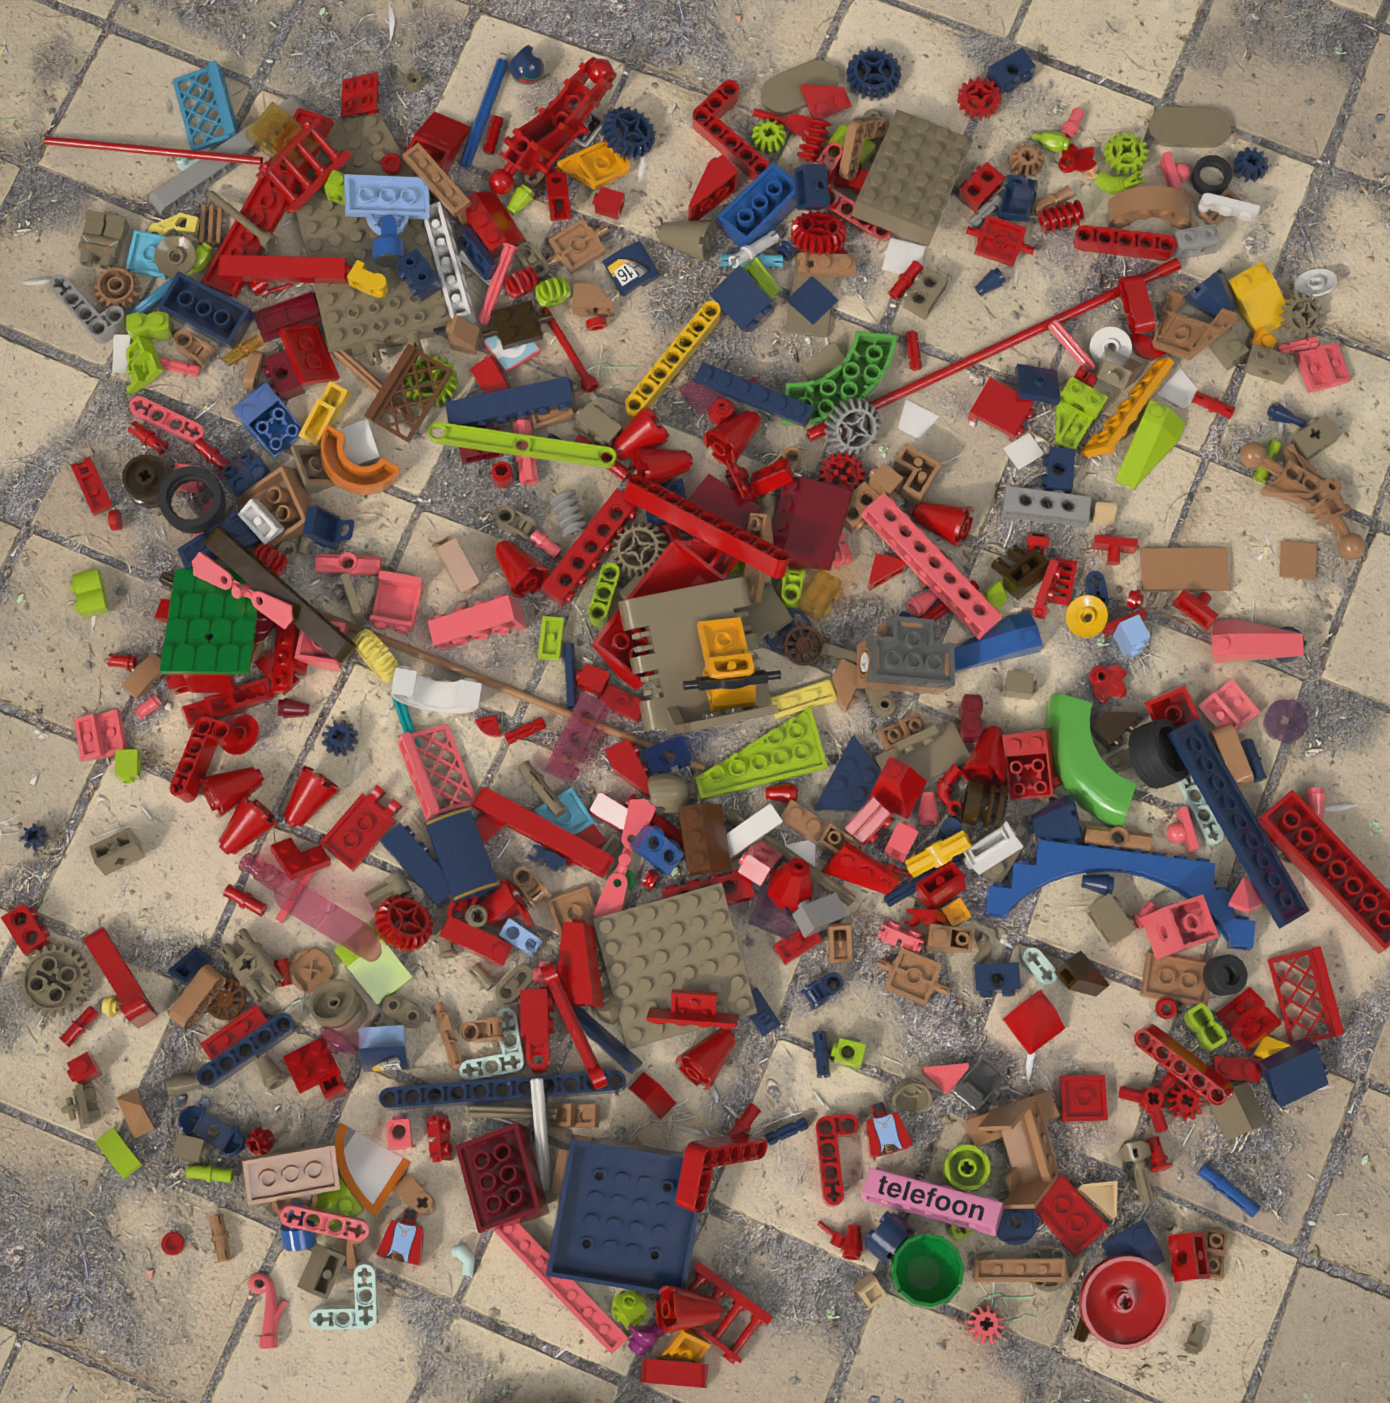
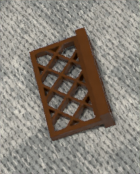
(395, 381)

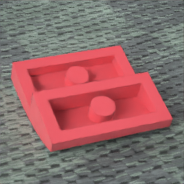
(1322, 367)
(1229, 706)
(100, 735)

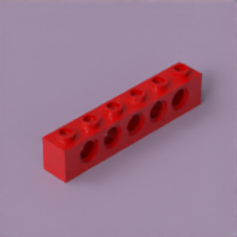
(590, 536)

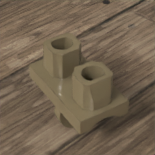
(81, 1096)

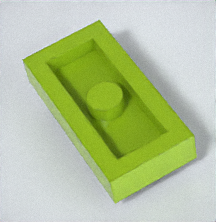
(551, 638)

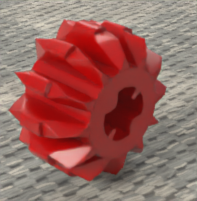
(521, 282)
(271, 557)
(1184, 1110)

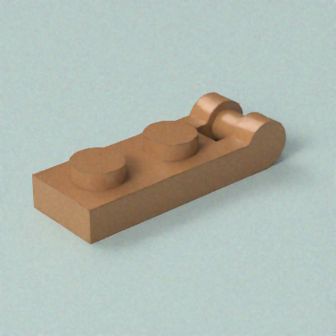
(826, 266)

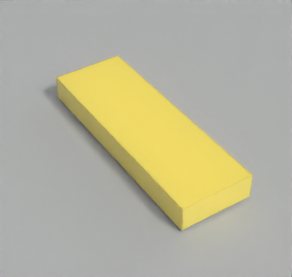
(800, 699)

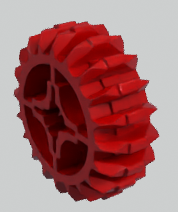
(818, 233)
(414, 931)

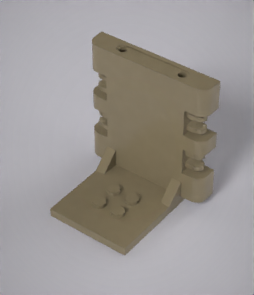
(678, 655)

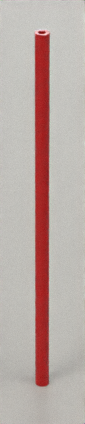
(151, 150)

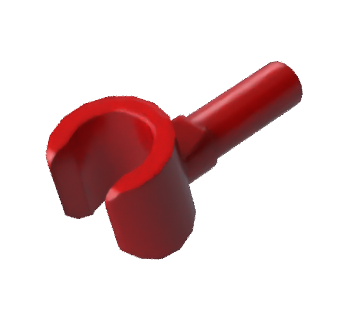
(897, 871)
(837, 1238)

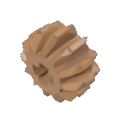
(1033, 157)

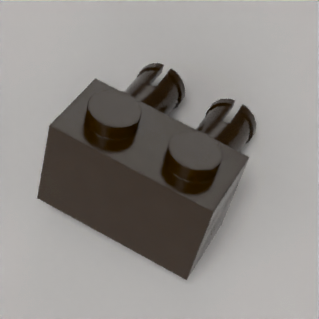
(1024, 574)

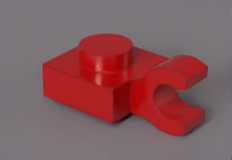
(926, 916)

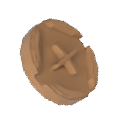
(311, 969)

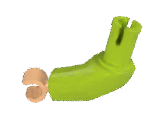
(1114, 185)

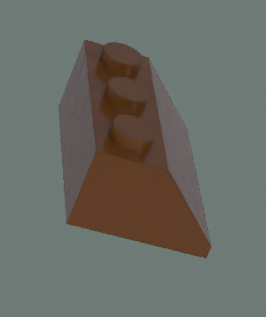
(704, 839)

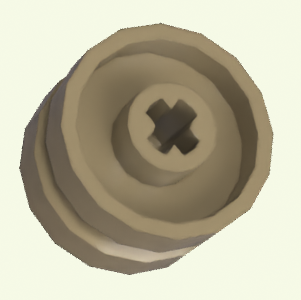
(338, 1006)

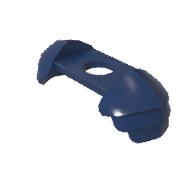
(196, 1121)

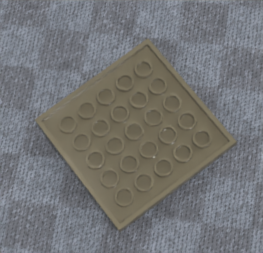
(670, 946)

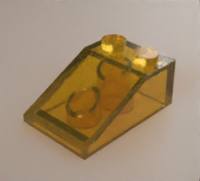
(274, 131)

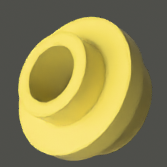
(110, 1005)

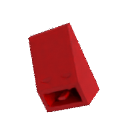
(441, 139)
(1029, 763)

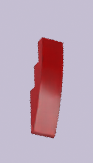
(227, 704)

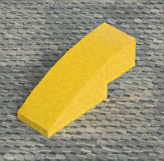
(324, 412)

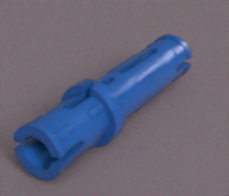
(1222, 1185)

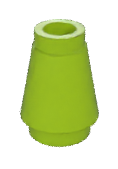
(520, 199)

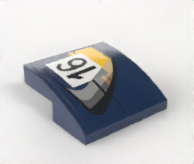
(631, 268)
(384, 1059)

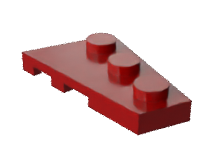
(860, 869)

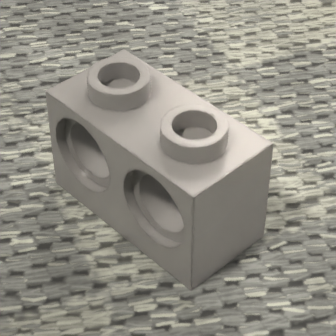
(1196, 241)

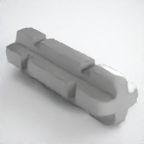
(987, 209)

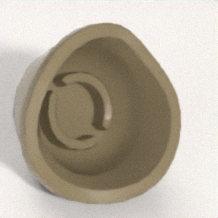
(912, 1096)

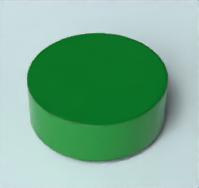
(630, 880)

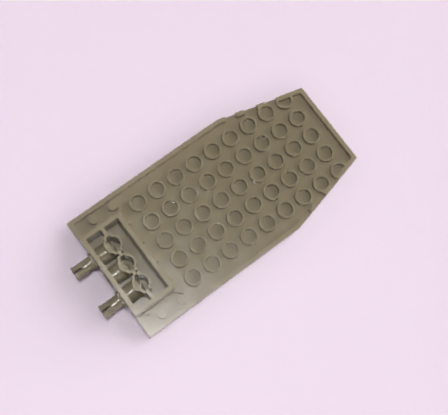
(349, 315)

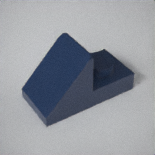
(189, 965)

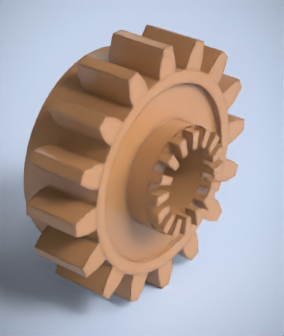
(113, 279)

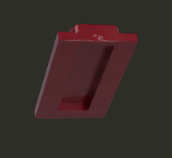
(293, 312)

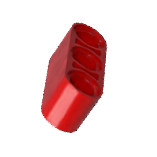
(1136, 304)
(674, 1373)

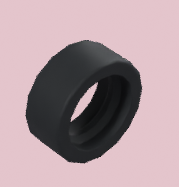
(1218, 163)

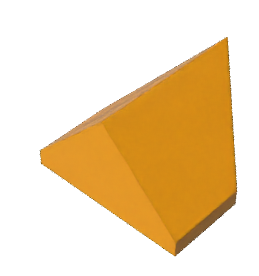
(685, 1346)

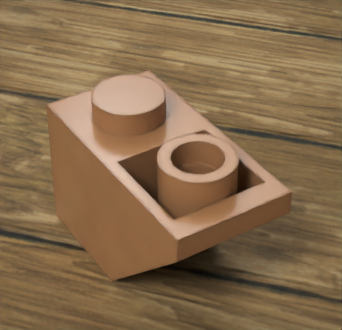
(591, 301)
(463, 335)
(845, 684)
(949, 939)

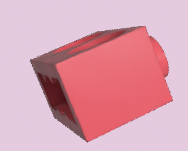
(901, 842)
(759, 862)

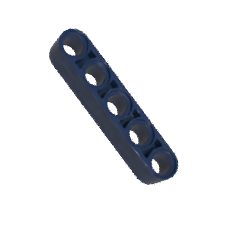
(235, 1051)

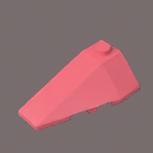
(1245, 641)

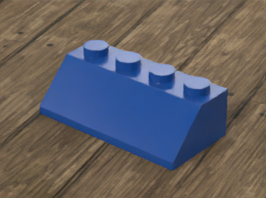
(759, 206)

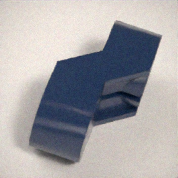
(949, 827)

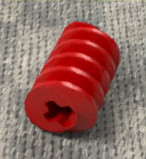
(813, 140)
(1061, 215)

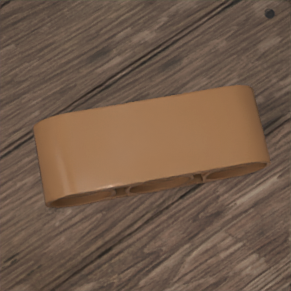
(1232, 753)
(197, 996)

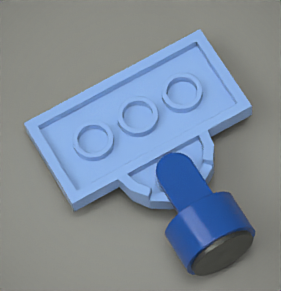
(387, 207)

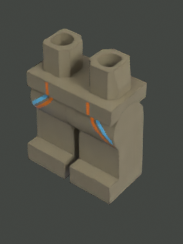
(102, 239)

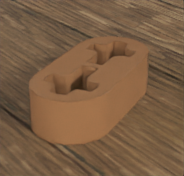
(254, 369)

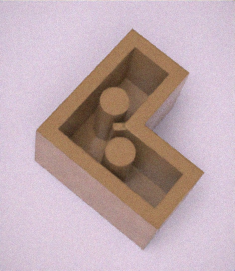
(920, 472)

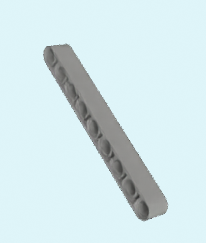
(207, 172)

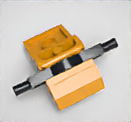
(729, 667)

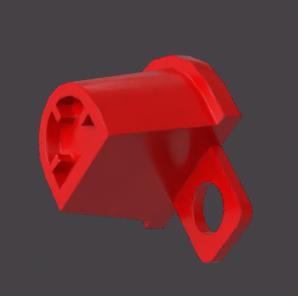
(505, 904)

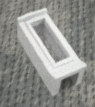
(992, 849)

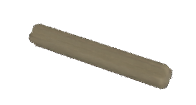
(508, 1112)

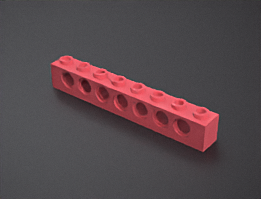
(933, 577)

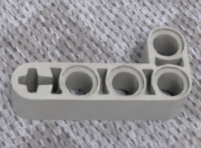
(83, 307)

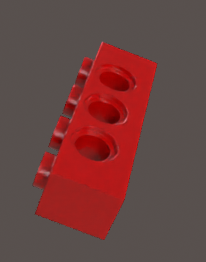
(742, 893)

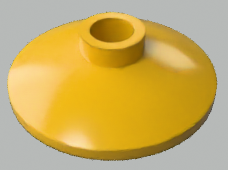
(1077, 614)

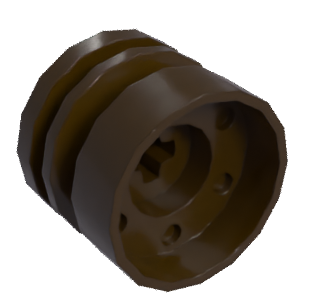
(984, 803)

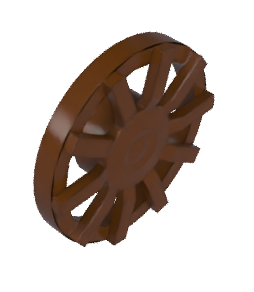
(803, 645)
(227, 1000)

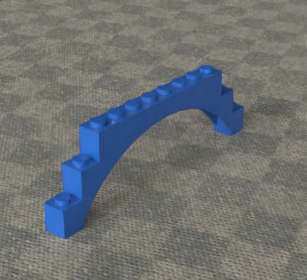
(1179, 874)

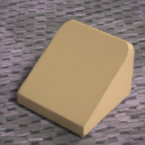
(1104, 513)
(870, 1290)

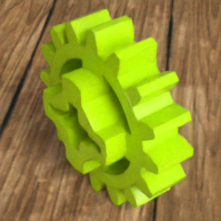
(1123, 145)

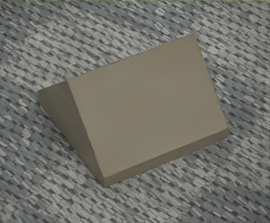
(311, 468)
(1239, 1113)

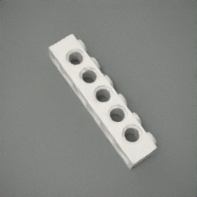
(449, 263)

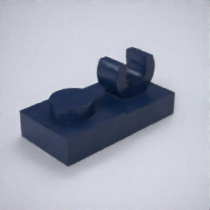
(765, 1019)

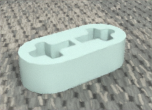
(1035, 970)

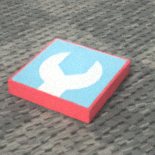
(512, 357)

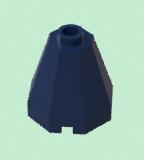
(1213, 295)
(1057, 821)

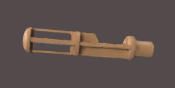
(448, 1036)

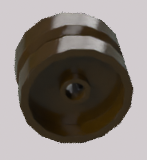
(143, 479)

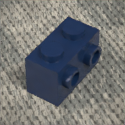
(418, 274)
(243, 472)

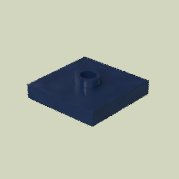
(1037, 384)

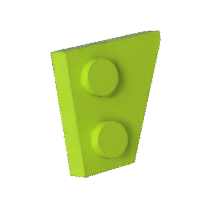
(1070, 425)

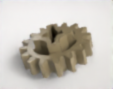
(1301, 315)

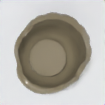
(668, 791)

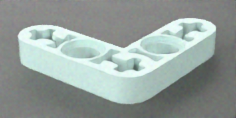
(507, 1054)
(354, 1311)

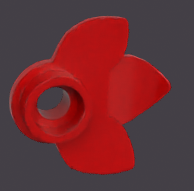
(1076, 159)
(1111, 683)

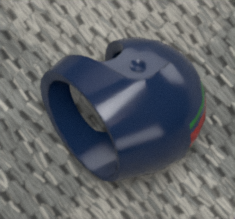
(526, 67)

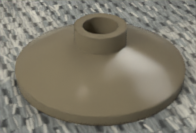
(168, 249)

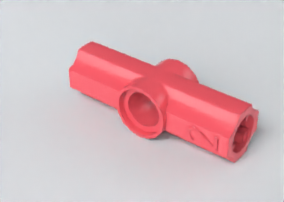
(527, 466)
(335, 564)

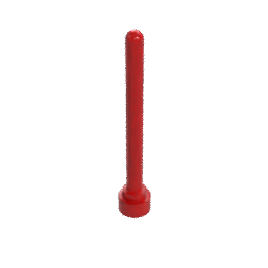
(588, 382)

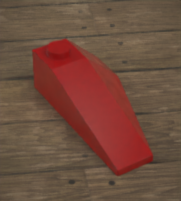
(1173, 705)

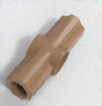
(1131, 839)

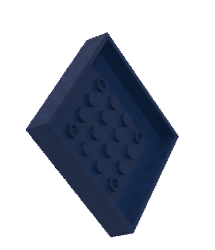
(622, 1217)

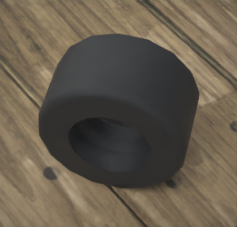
(1236, 970)

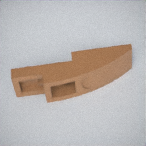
(760, 526)
(815, 829)

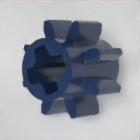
(39, 833)

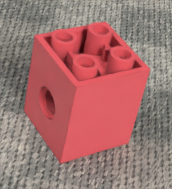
(1179, 927)

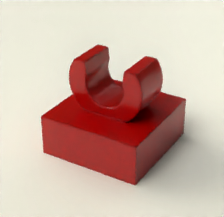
(1037, 539)

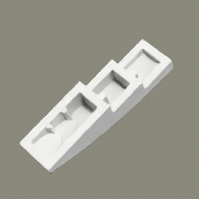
(752, 830)

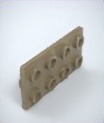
(929, 751)

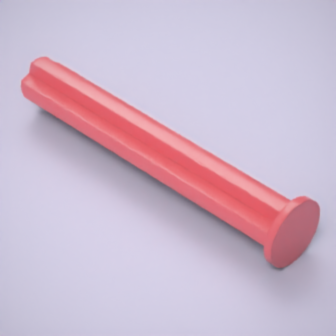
(496, 283)

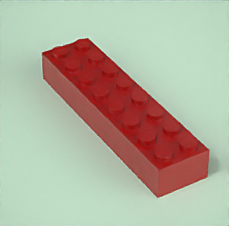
(1330, 868)

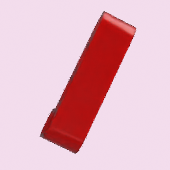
(198, 755)
(832, 1161)

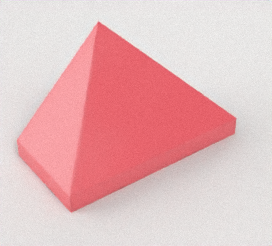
(1246, 897)
(945, 1076)

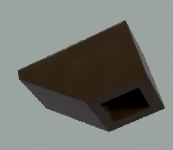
(1112, 726)
(1081, 975)

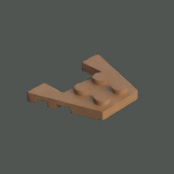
(1185, 335)

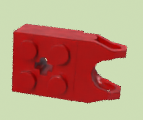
(536, 1025)

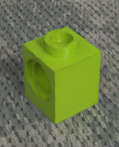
(128, 765)
(857, 1048)

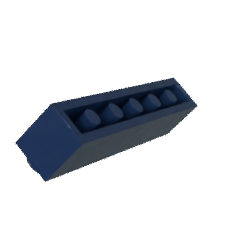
(512, 403)

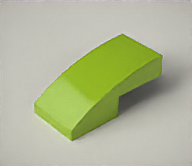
(118, 1153)

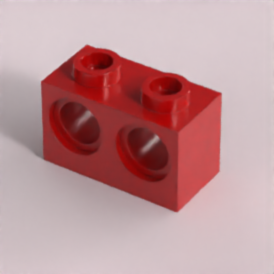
(983, 188)
(22, 932)

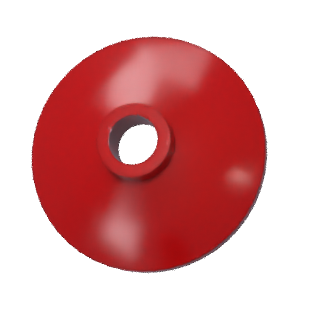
(246, 726)

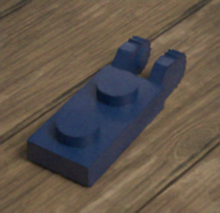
(477, 253)

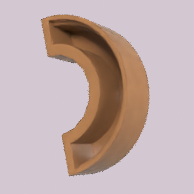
(1150, 202)

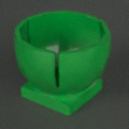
(927, 1270)

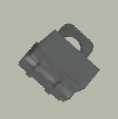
(978, 1084)

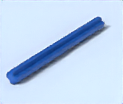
(483, 113)

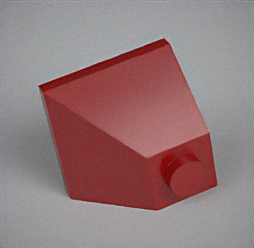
(899, 786)
(1034, 1022)

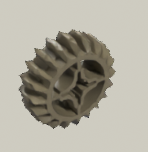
(633, 534)

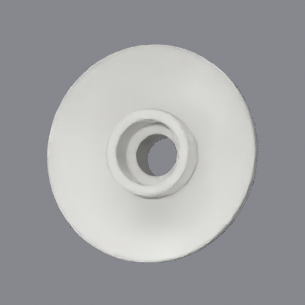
(1316, 282)
(1107, 335)

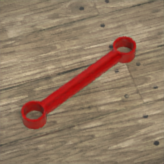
(573, 1025)

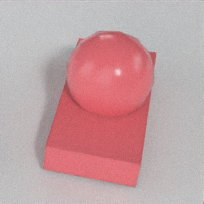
(1174, 173)
(1183, 831)

